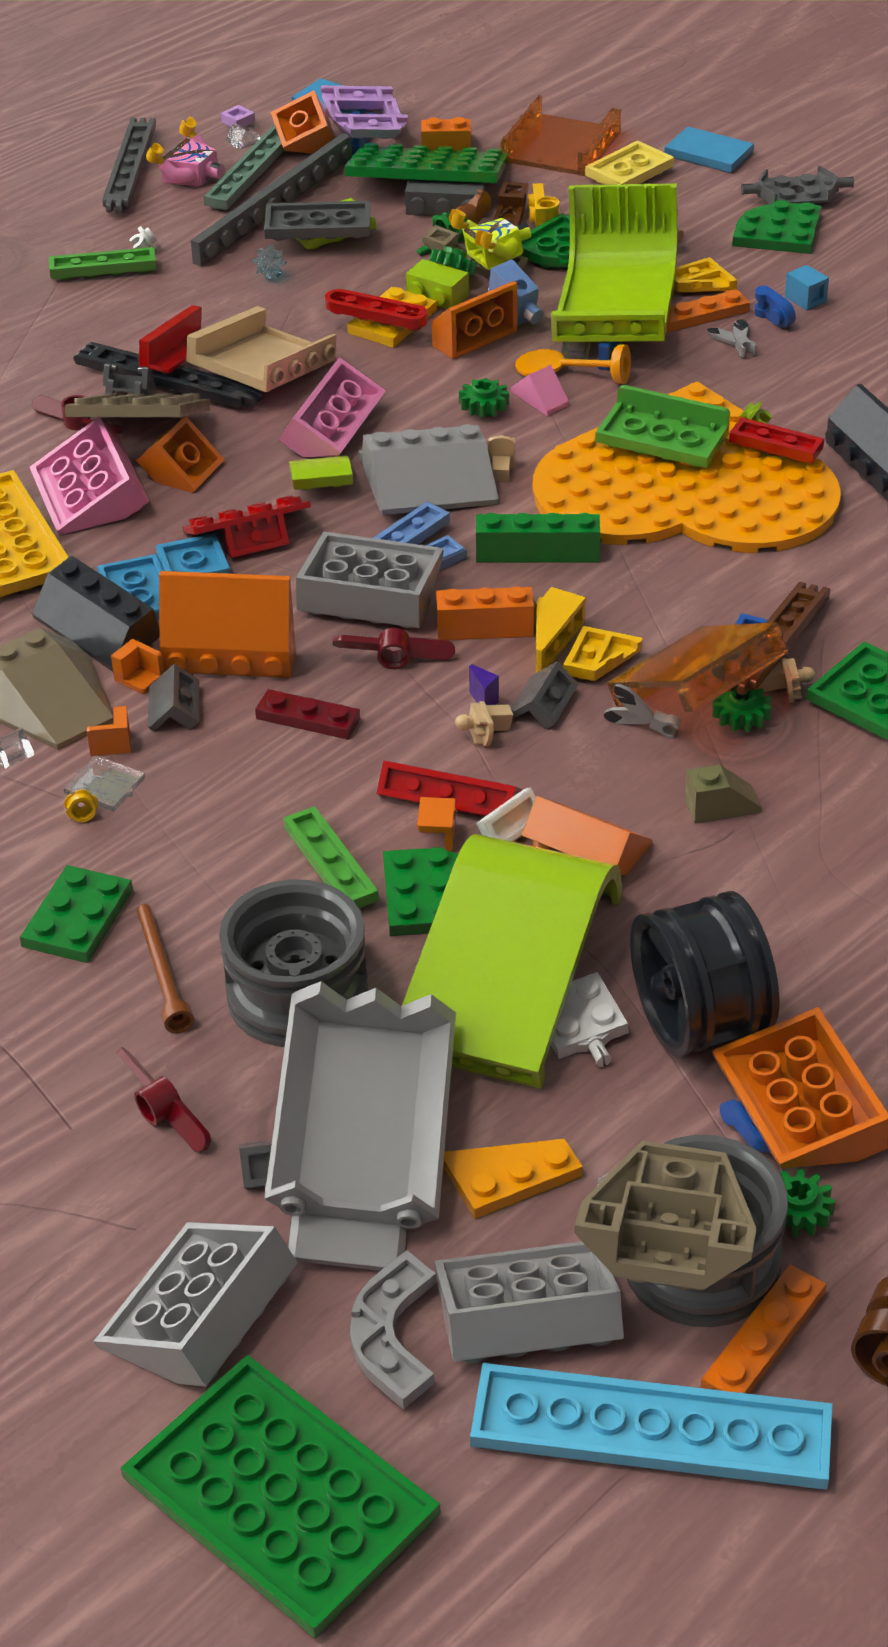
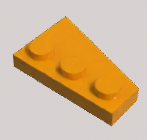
(509, 1173)

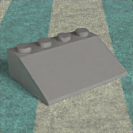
(429, 465)
(368, 579)
(199, 1300)
(527, 1301)

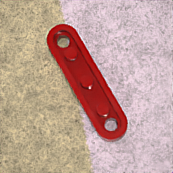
(376, 309)

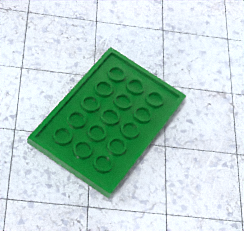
(427, 164)
(281, 1494)

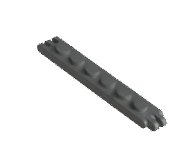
(128, 164)

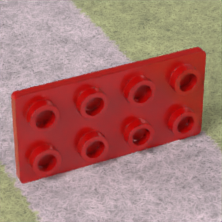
(252, 530)

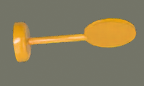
(538, 359)

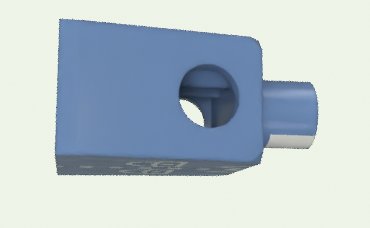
(526, 290)

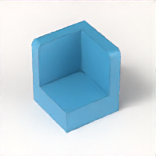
(806, 287)

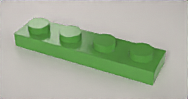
(100, 263)
(330, 856)

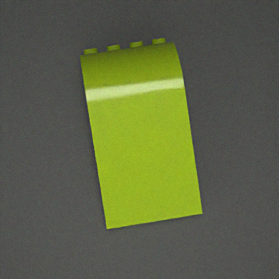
(619, 263)
(509, 950)

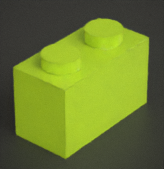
(439, 283)

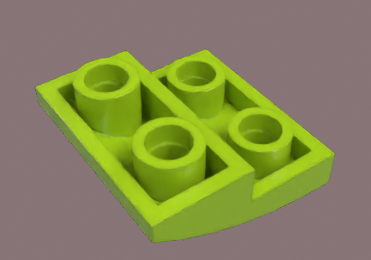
(321, 472)

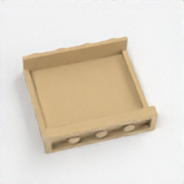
(255, 352)

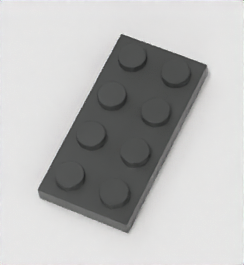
(317, 220)

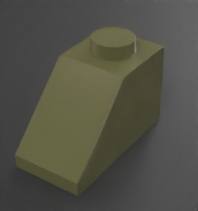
(718, 794)

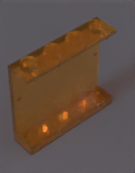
(559, 141)
(705, 662)

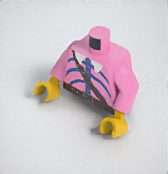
(190, 161)

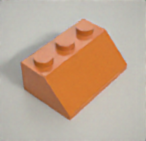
(476, 322)
(485, 613)
(583, 835)

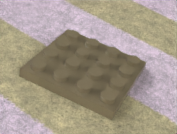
(137, 405)

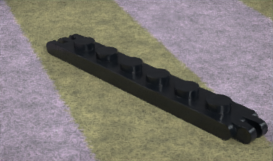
(180, 380)

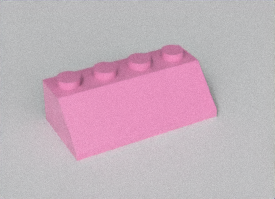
(332, 412)

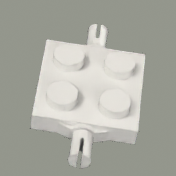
(588, 1020)

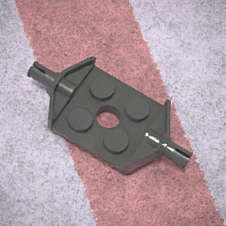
(798, 189)

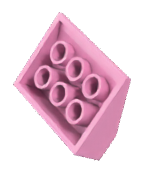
(88, 480)

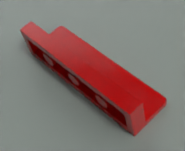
(167, 345)
(470, 793)

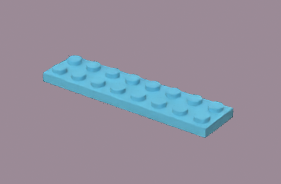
(653, 1425)

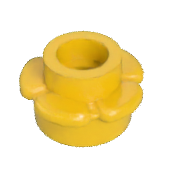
(84, 813)

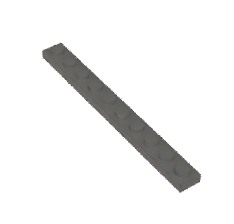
(283, 190)

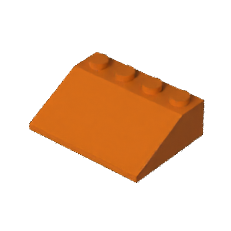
(227, 623)
(805, 1093)

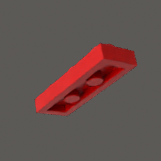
(776, 440)

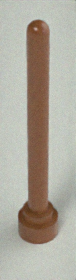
(176, 1013)

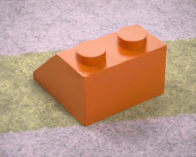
(303, 124)
(446, 132)
(181, 457)

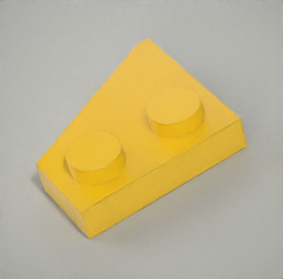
(703, 276)
(600, 652)

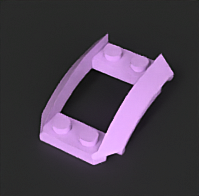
(360, 126)

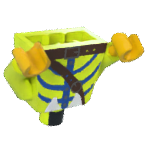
(492, 241)

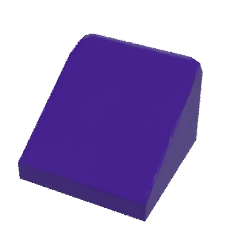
(483, 685)

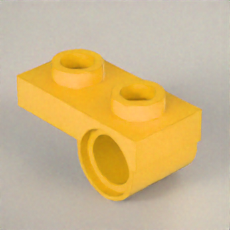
(541, 207)

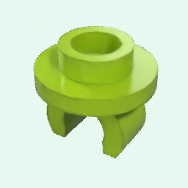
(754, 413)

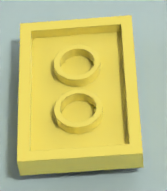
(630, 165)

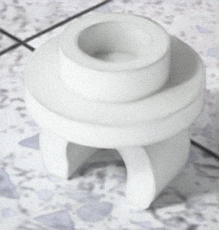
(143, 239)

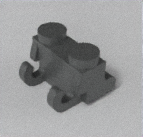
(128, 383)

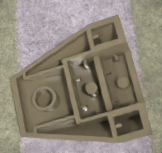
(50, 689)
(669, 1217)

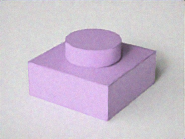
(237, 115)

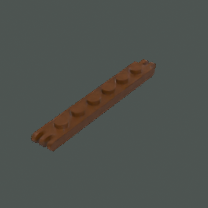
(792, 618)

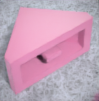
(542, 391)

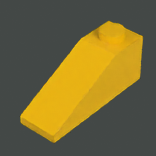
(557, 622)

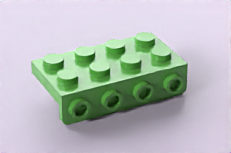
(665, 426)

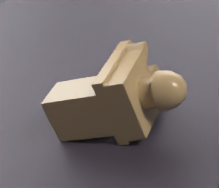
(502, 456)
(789, 677)
(485, 720)

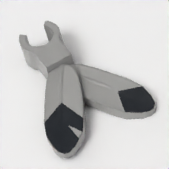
(737, 338)
(638, 712)

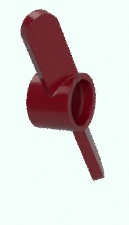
(56, 409)
(397, 637)
(161, 1101)

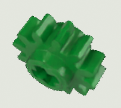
(453, 258)
(484, 397)
(742, 710)
(807, 1203)

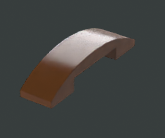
(512, 202)

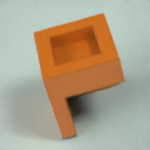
(137, 666)
(111, 738)
(438, 816)

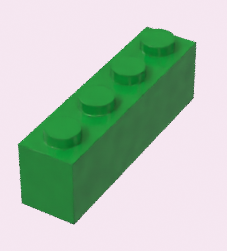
(538, 538)

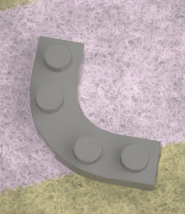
(373, 1324)

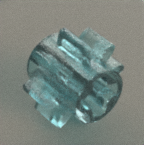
(274, 256)

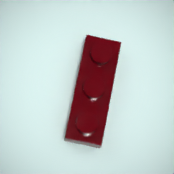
(307, 714)

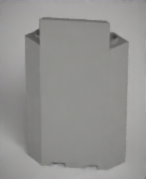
(360, 1124)

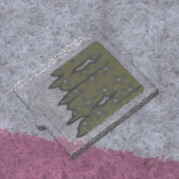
(106, 781)

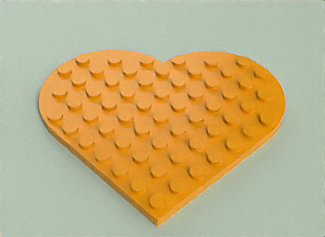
(736, 501)

